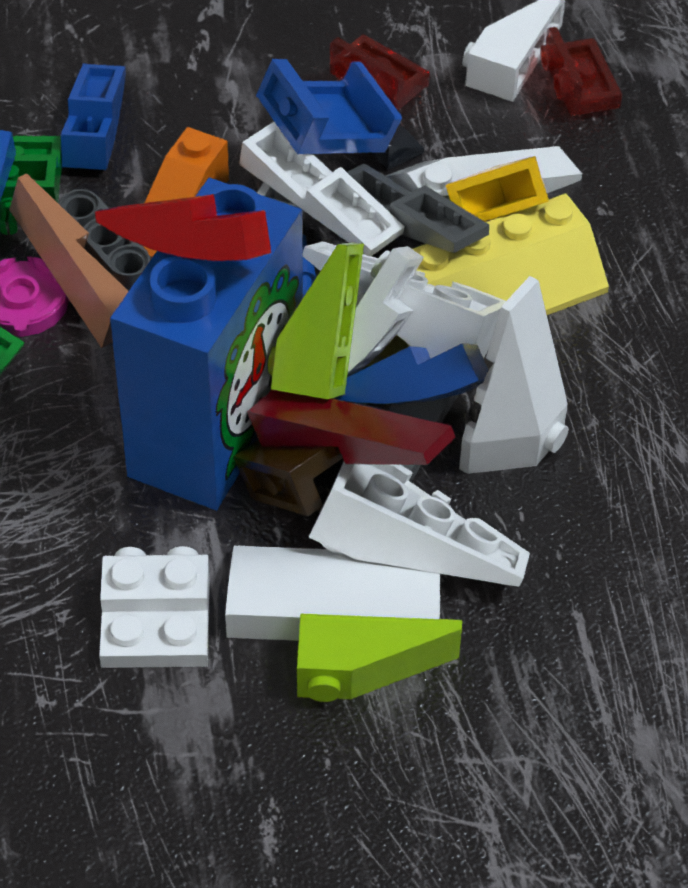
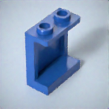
(329, 114)

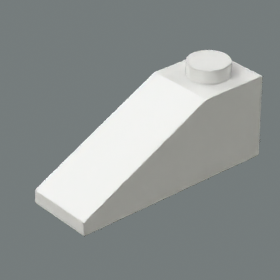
(511, 49)

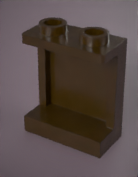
(286, 474)

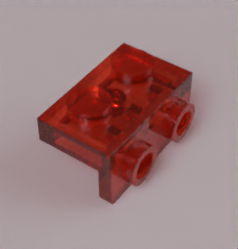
(394, 73)
(579, 74)

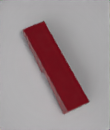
(359, 431)

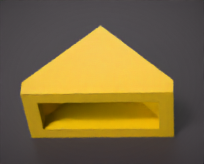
(500, 189)

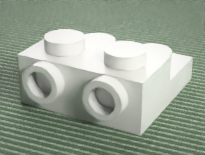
(154, 609)

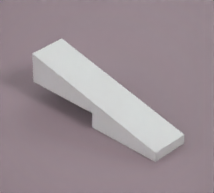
(325, 195)

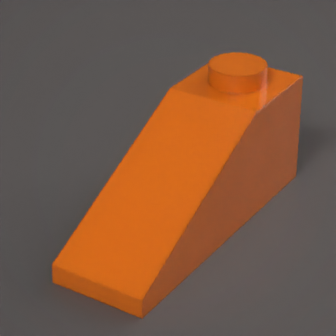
(188, 166)

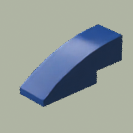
(92, 117)
(416, 377)

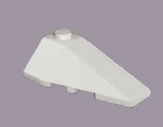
(390, 521)

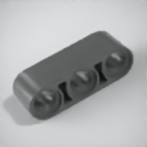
(118, 255)

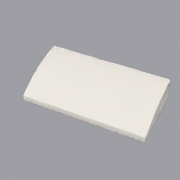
(277, 584)

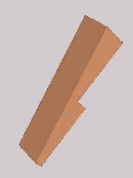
(61, 246)

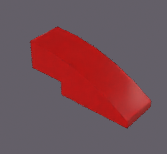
(190, 229)

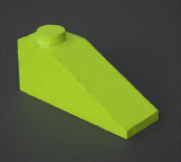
(317, 340)
(364, 653)

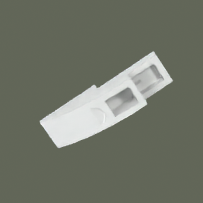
(379, 311)

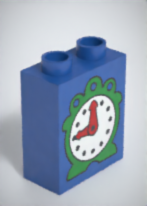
(198, 350)

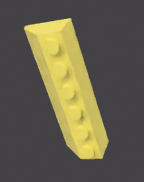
(541, 242)

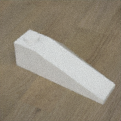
(553, 163)
(441, 313)
(521, 393)

